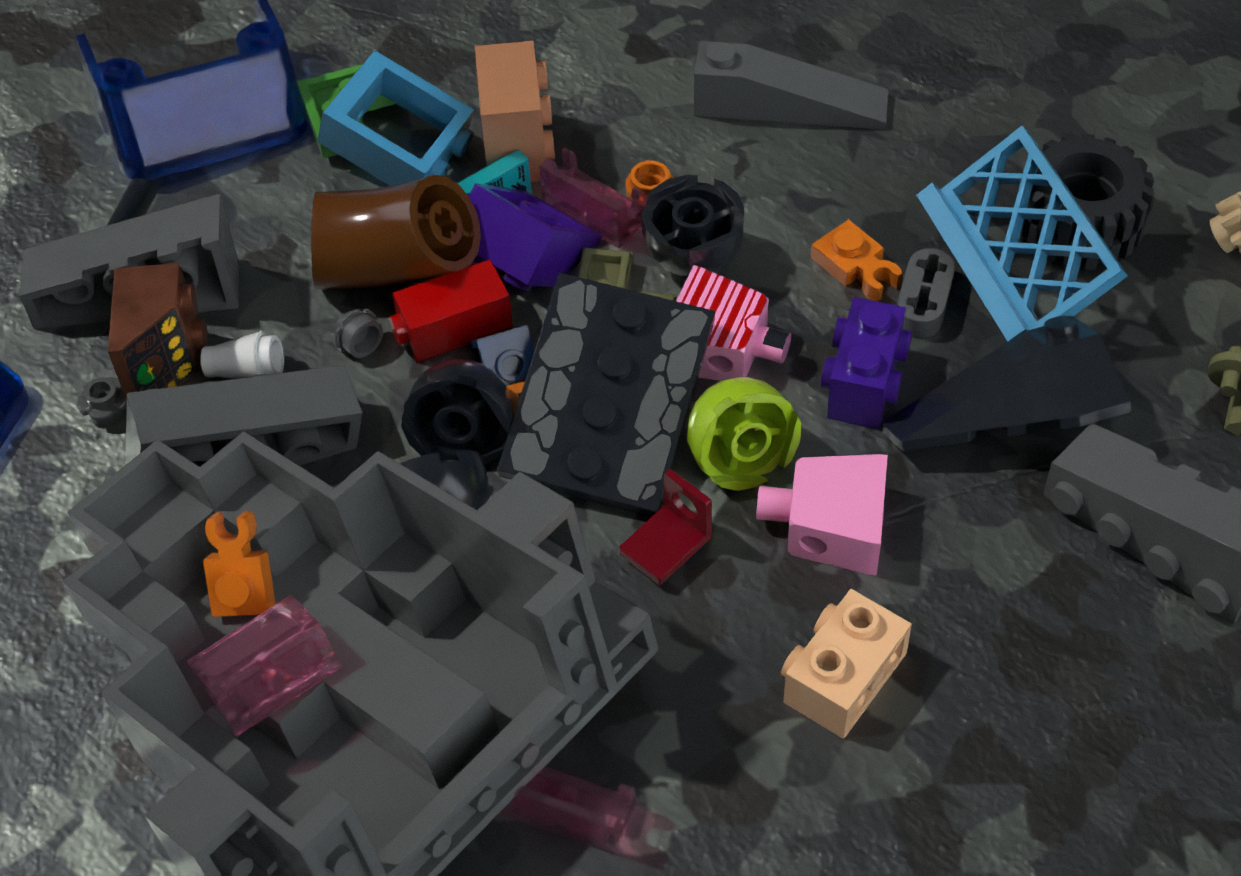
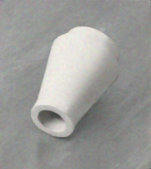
(244, 357)

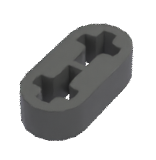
(933, 294)

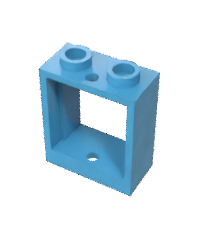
(378, 155)

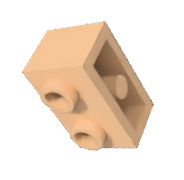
(845, 662)

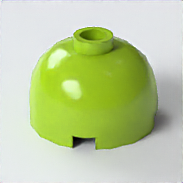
(742, 432)

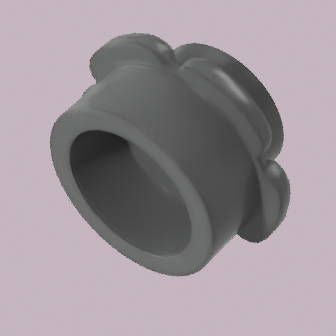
(358, 333)
(103, 401)

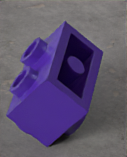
(864, 370)

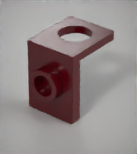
(671, 533)

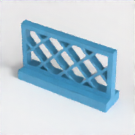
(978, 255)

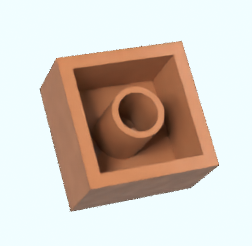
(512, 104)

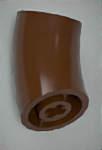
(392, 234)

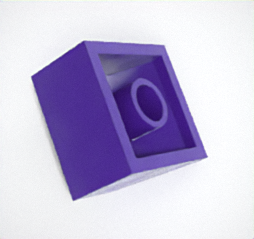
(528, 236)

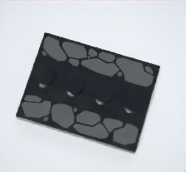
(607, 394)

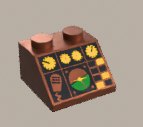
(154, 328)

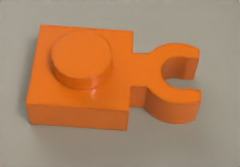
(854, 255)
(236, 576)

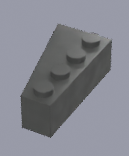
(1154, 514)

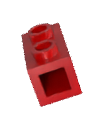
(451, 311)

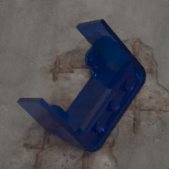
(200, 110)

